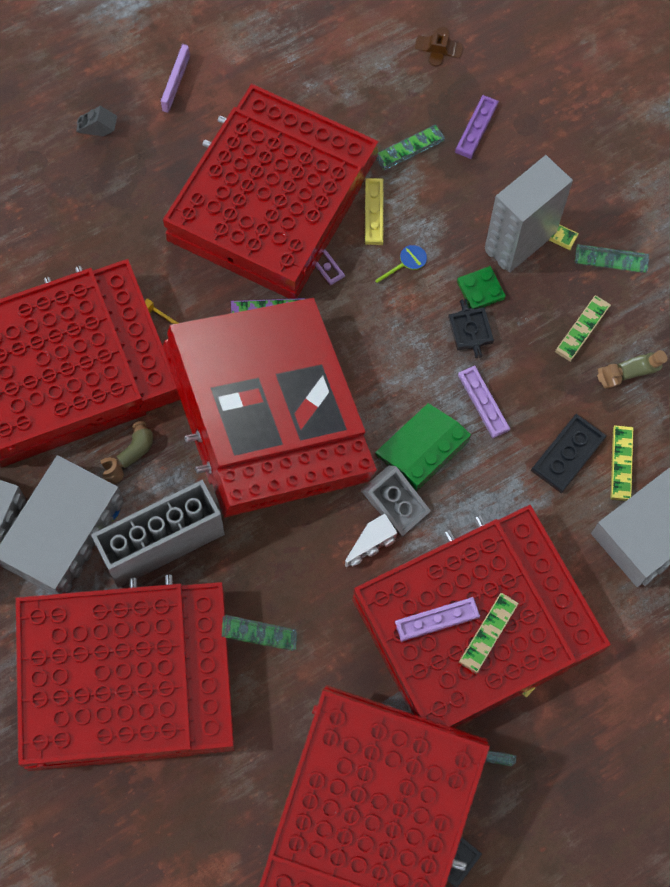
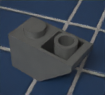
(97, 122)

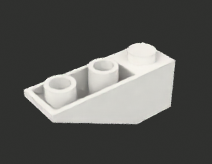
(375, 535)

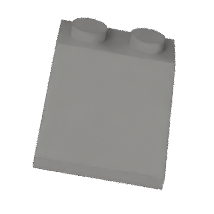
(396, 498)

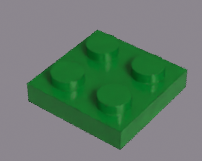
(481, 288)

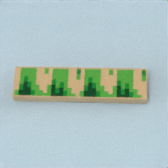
(582, 328)
(488, 633)

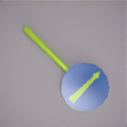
(412, 257)

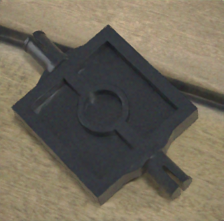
(470, 328)

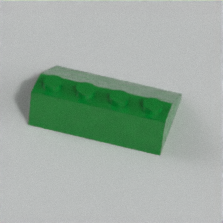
(424, 445)

